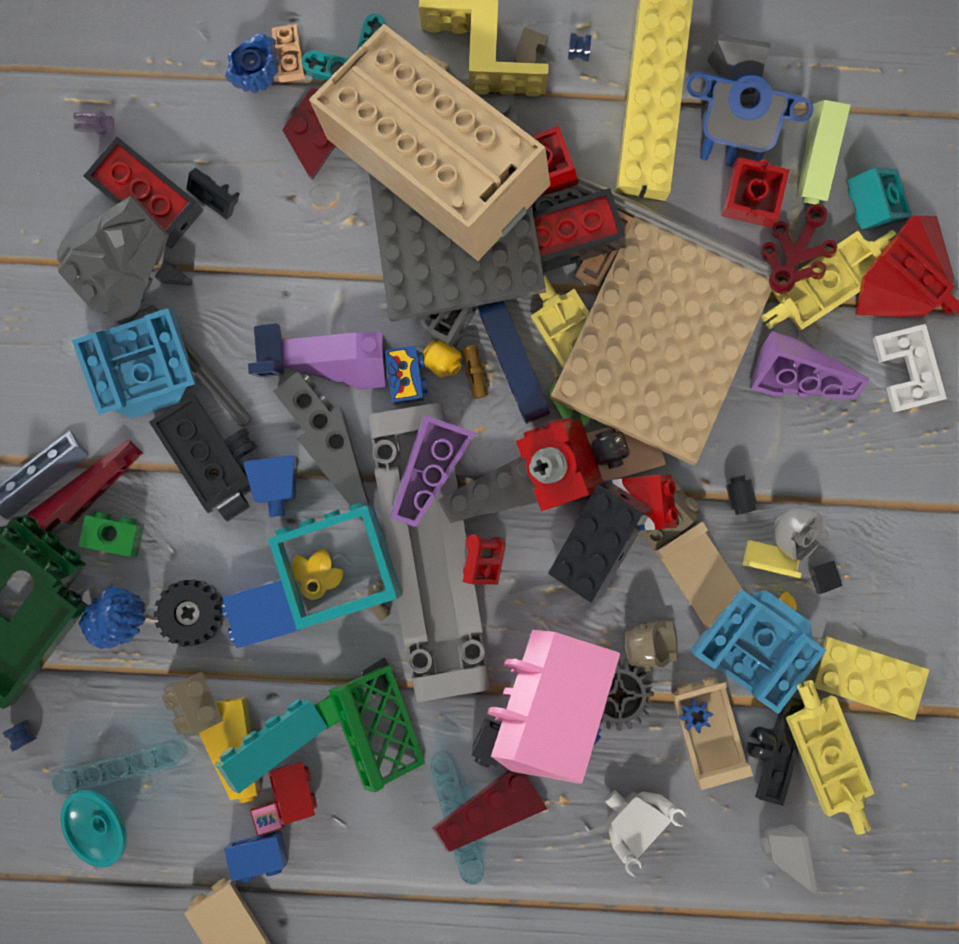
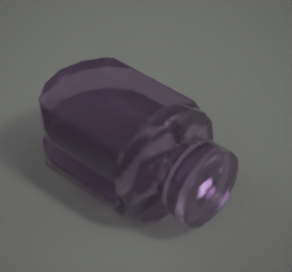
(102, 122)

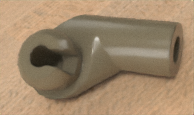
(379, 610)

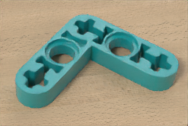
(318, 71)

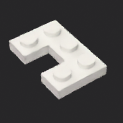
(921, 363)

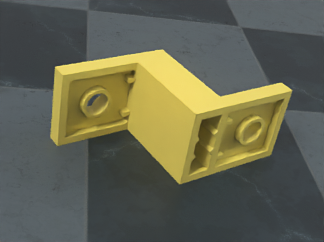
(481, 20)

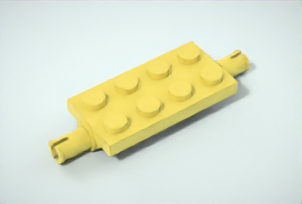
(843, 278)
(560, 321)
(831, 757)

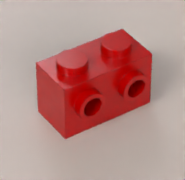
(292, 792)

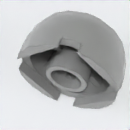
(798, 531)

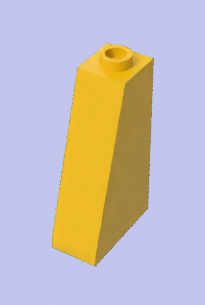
(229, 734)

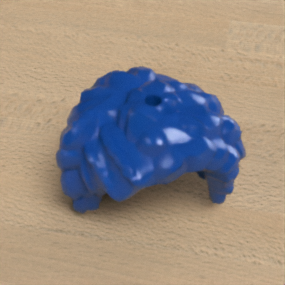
(260, 73)
(112, 618)

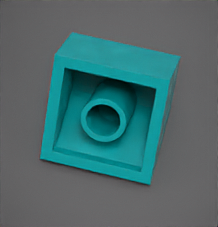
(878, 198)

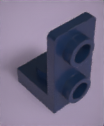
(268, 351)

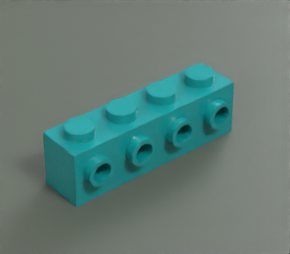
(270, 745)

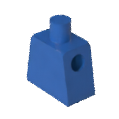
(273, 481)

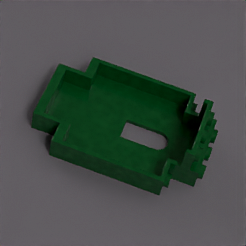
(47, 611)

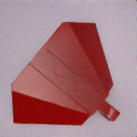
(910, 274)

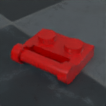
(483, 569)

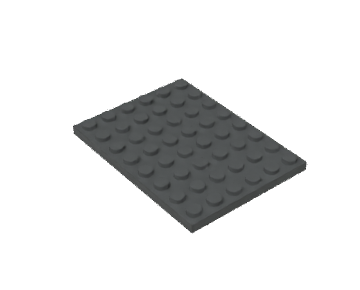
(435, 275)

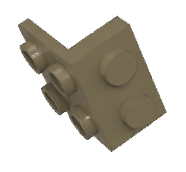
(687, 513)
(192, 705)

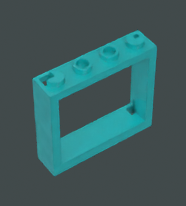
(380, 551)

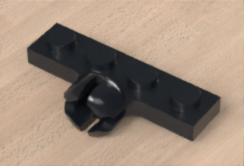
(778, 753)

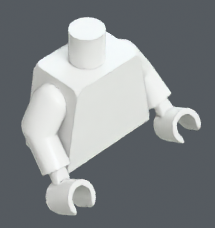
(638, 823)

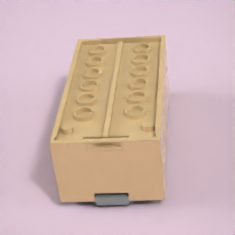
(432, 141)

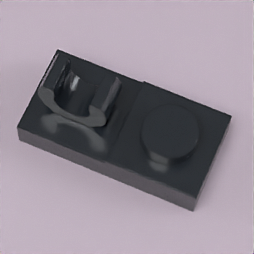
(211, 194)

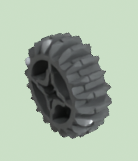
(630, 694)

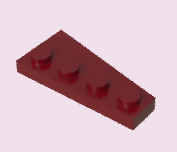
(490, 810)

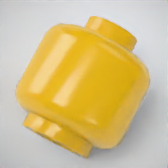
(442, 359)

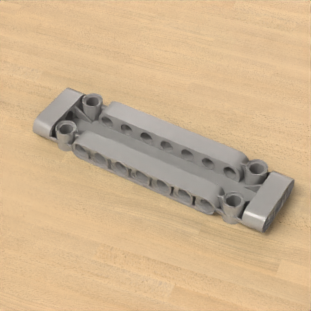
(436, 608)

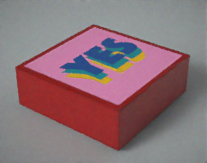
(265, 819)

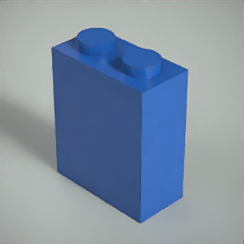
(258, 614)

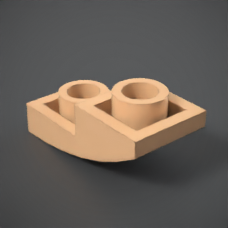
(288, 53)

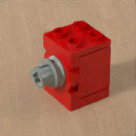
(560, 462)

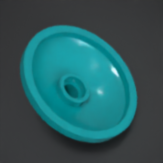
(93, 828)

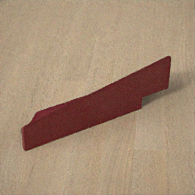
(82, 492)

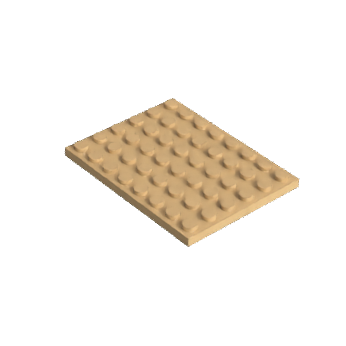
(663, 341)

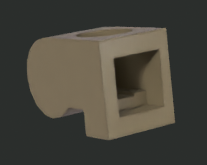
(529, 45)

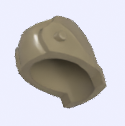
(652, 644)

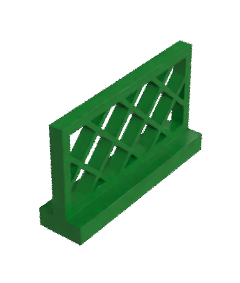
(360, 742)

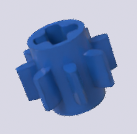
(703, 721)

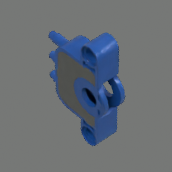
(743, 126)

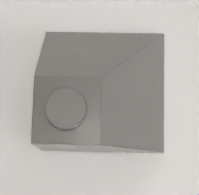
(791, 852)

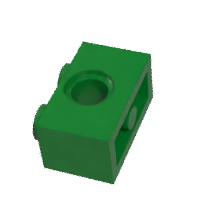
(95, 534)

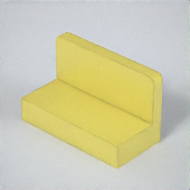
(770, 559)

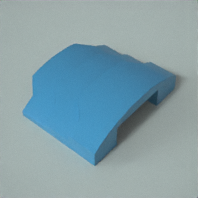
(136, 365)
(761, 647)

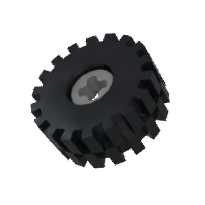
(206, 615)

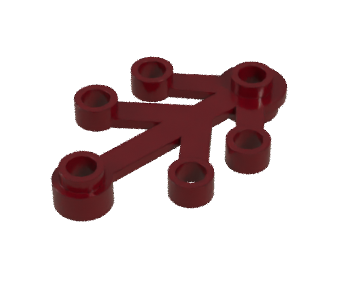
(797, 253)

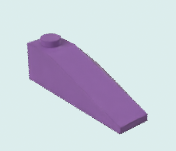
(342, 358)
(798, 369)

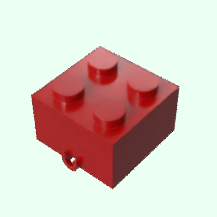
(755, 192)

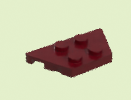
(308, 137)

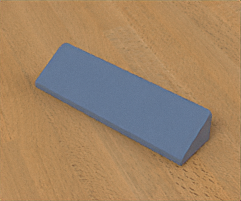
(40, 473)

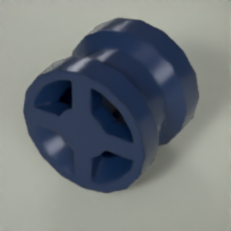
(579, 47)
(19, 735)

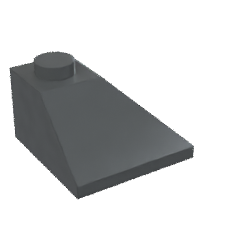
(738, 56)

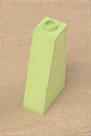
(822, 150)

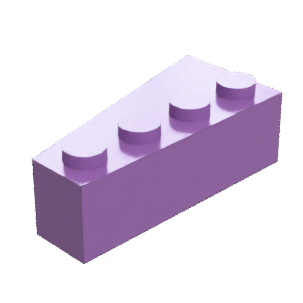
(428, 467)

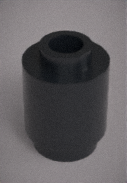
(741, 495)

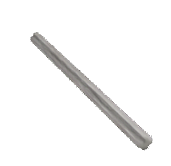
(676, 228)

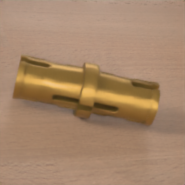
(475, 371)

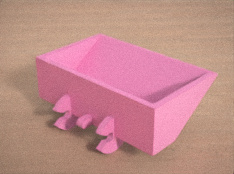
(554, 706)

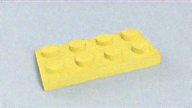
(870, 678)

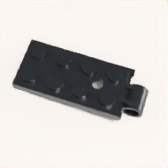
(198, 449)

